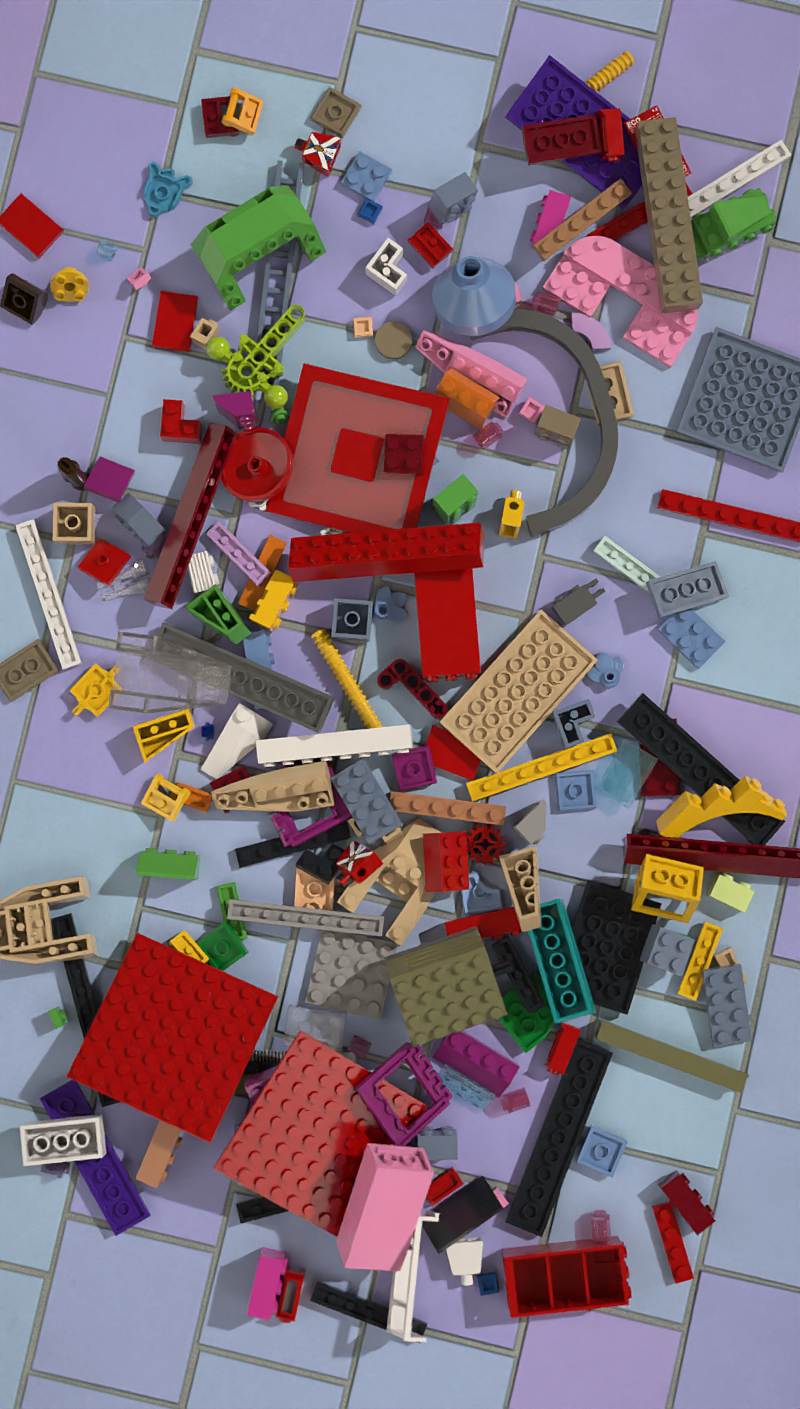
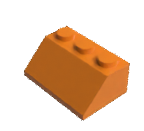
(467, 398)

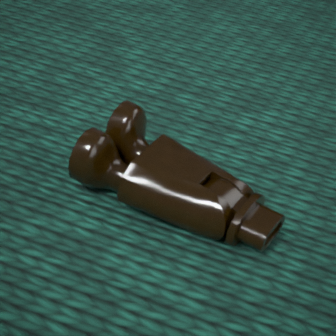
(72, 473)

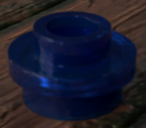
(207, 731)

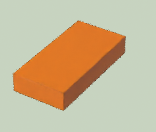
(198, 799)

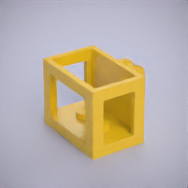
(669, 880)

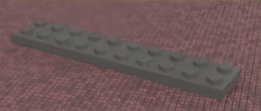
(260, 684)

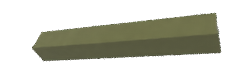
(671, 1055)

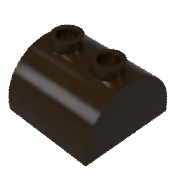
(23, 299)

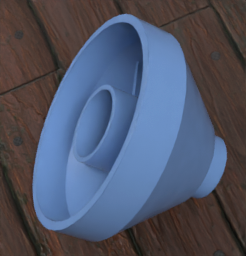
(474, 296)

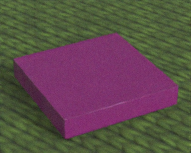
(109, 479)
(414, 768)

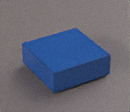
(370, 211)
(488, 1283)

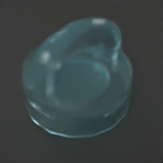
(106, 250)

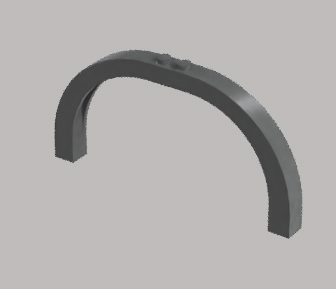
(558, 332)

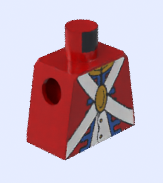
(319, 151)
(357, 863)

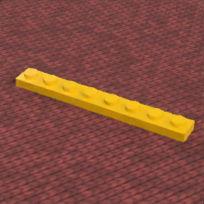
(541, 767)

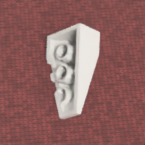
(236, 740)

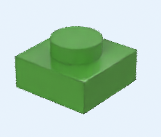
(58, 1017)

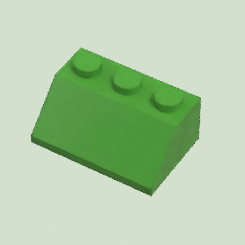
(168, 864)

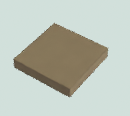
(336, 112)

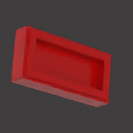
(443, 1186)

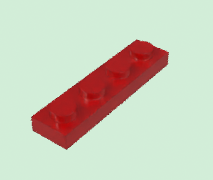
(672, 1242)

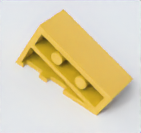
(274, 601)
(162, 731)

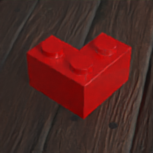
(175, 427)

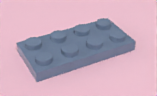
(687, 589)
(366, 801)
(726, 1005)

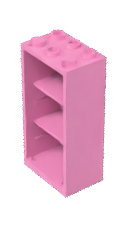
(384, 1207)

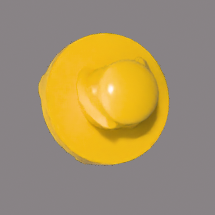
(69, 285)

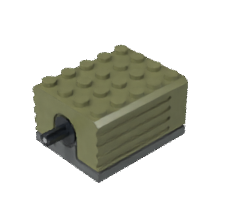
(446, 986)

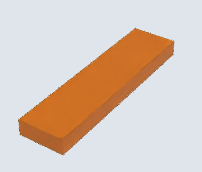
(269, 558)

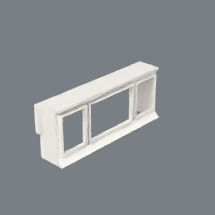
(404, 1287)

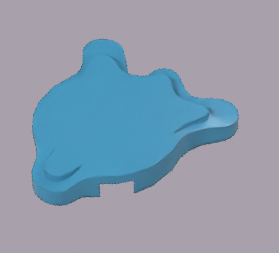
(164, 191)

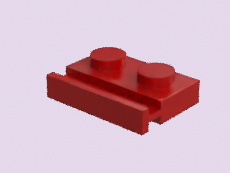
(430, 245)

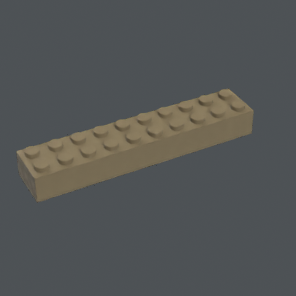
(668, 215)

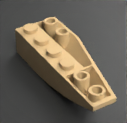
(279, 790)

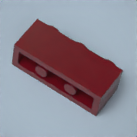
(687, 1202)

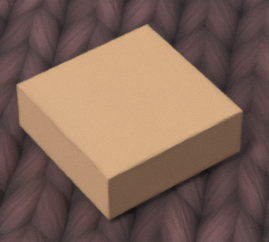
(362, 327)

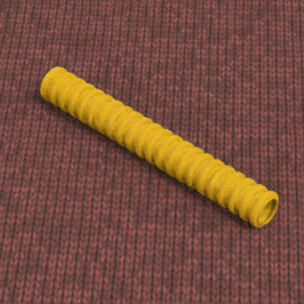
(610, 71)
(346, 679)

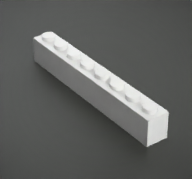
(334, 744)

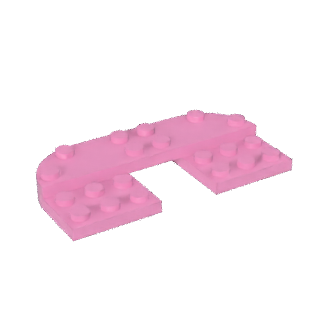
(595, 265)

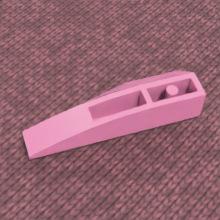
(475, 366)

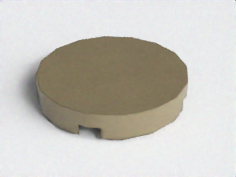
(393, 340)

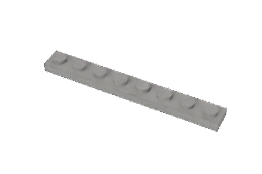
(305, 917)

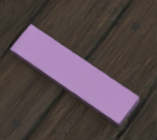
(238, 553)

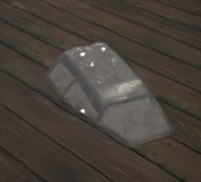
(165, 676)

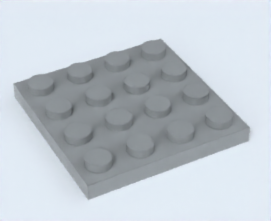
(350, 973)

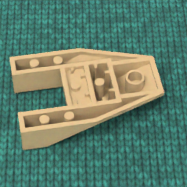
(402, 875)
(27, 924)

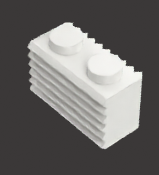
(201, 572)

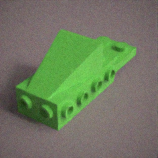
(731, 223)

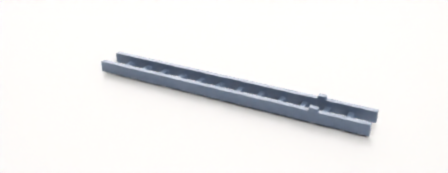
(288, 274)

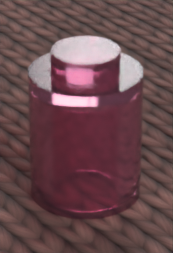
(545, 303)
(488, 435)
(515, 1100)
(600, 1226)

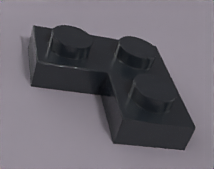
(318, 867)

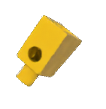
(511, 515)

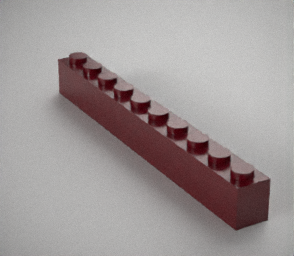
(190, 516)
(716, 855)

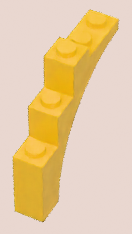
(718, 801)

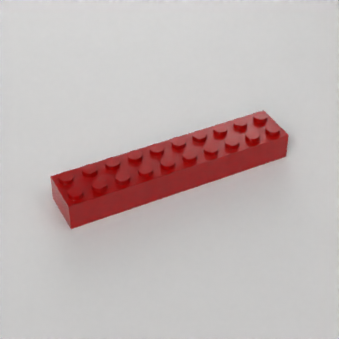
(386, 552)

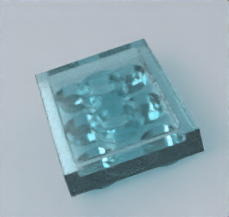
(626, 774)

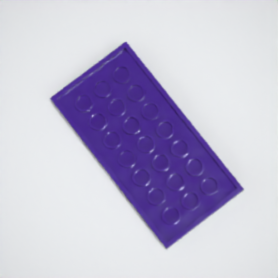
(561, 95)

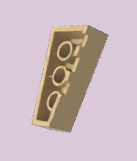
(522, 880)

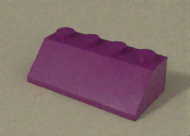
(477, 1061)

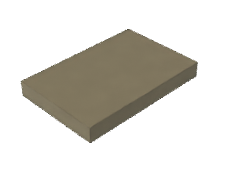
(26, 670)

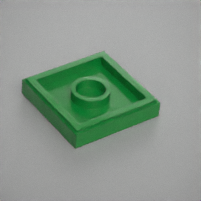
(222, 947)

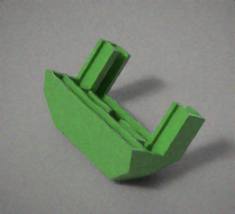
(251, 234)

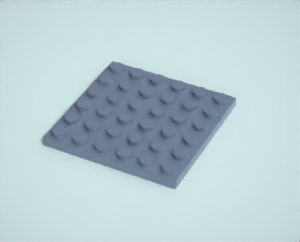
(745, 400)

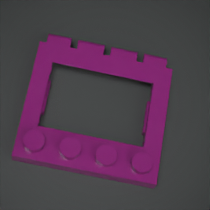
(292, 836)
(379, 1105)

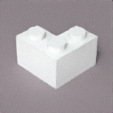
(383, 267)

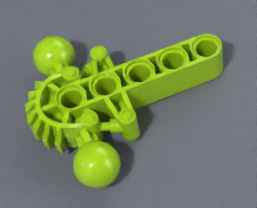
(219, 349)

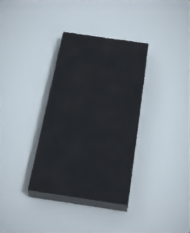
(462, 1214)

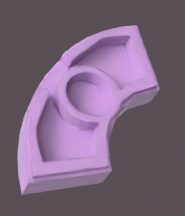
(591, 330)

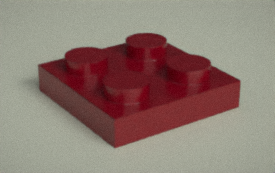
(403, 454)

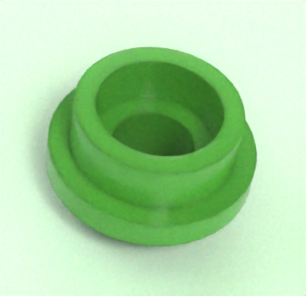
(279, 415)

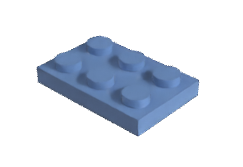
(691, 636)

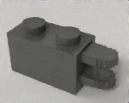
(576, 603)

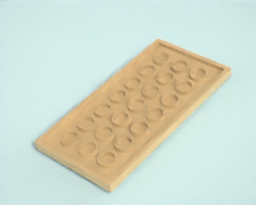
(518, 691)

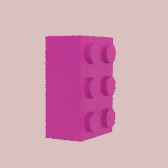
(267, 1284)

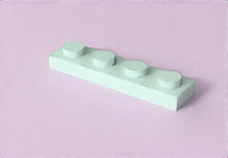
(625, 562)

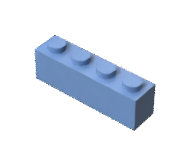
(257, 650)

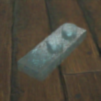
(466, 1088)

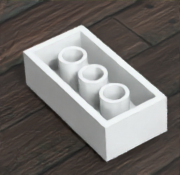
(63, 1140)

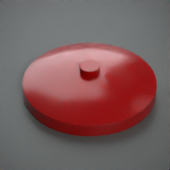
(258, 465)

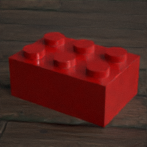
(446, 861)

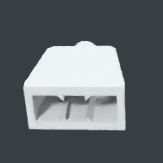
(466, 1258)

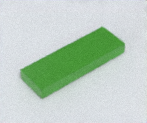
(227, 892)

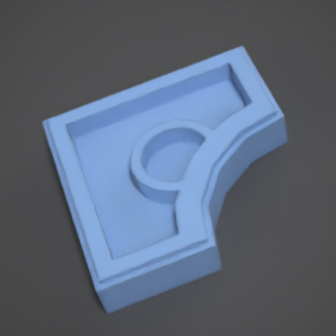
(479, 896)

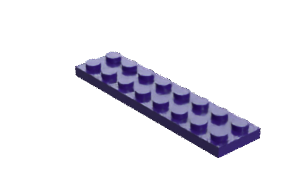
(106, 1175)

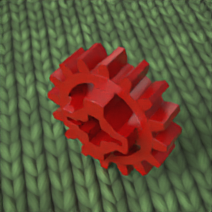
(485, 835)

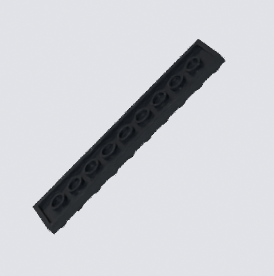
(691, 763)
(558, 1138)

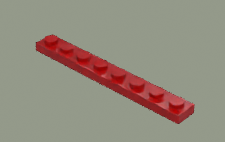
(729, 515)

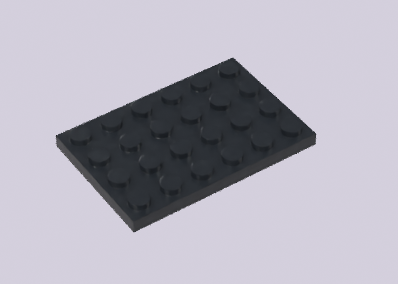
(611, 943)

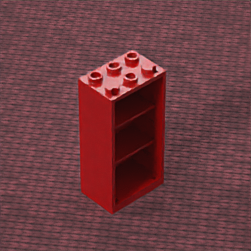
(447, 625)
(566, 1277)

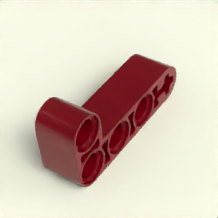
(415, 691)

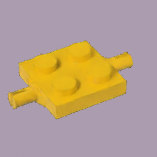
(94, 690)

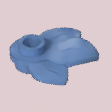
(392, 603)
(604, 667)

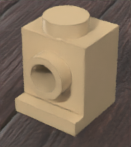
(204, 327)

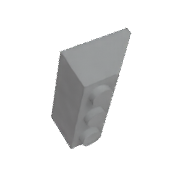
(532, 824)

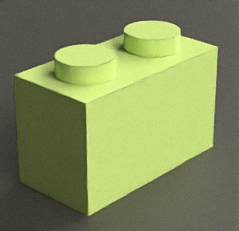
(731, 893)

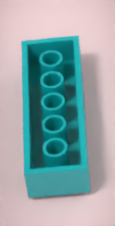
(561, 964)

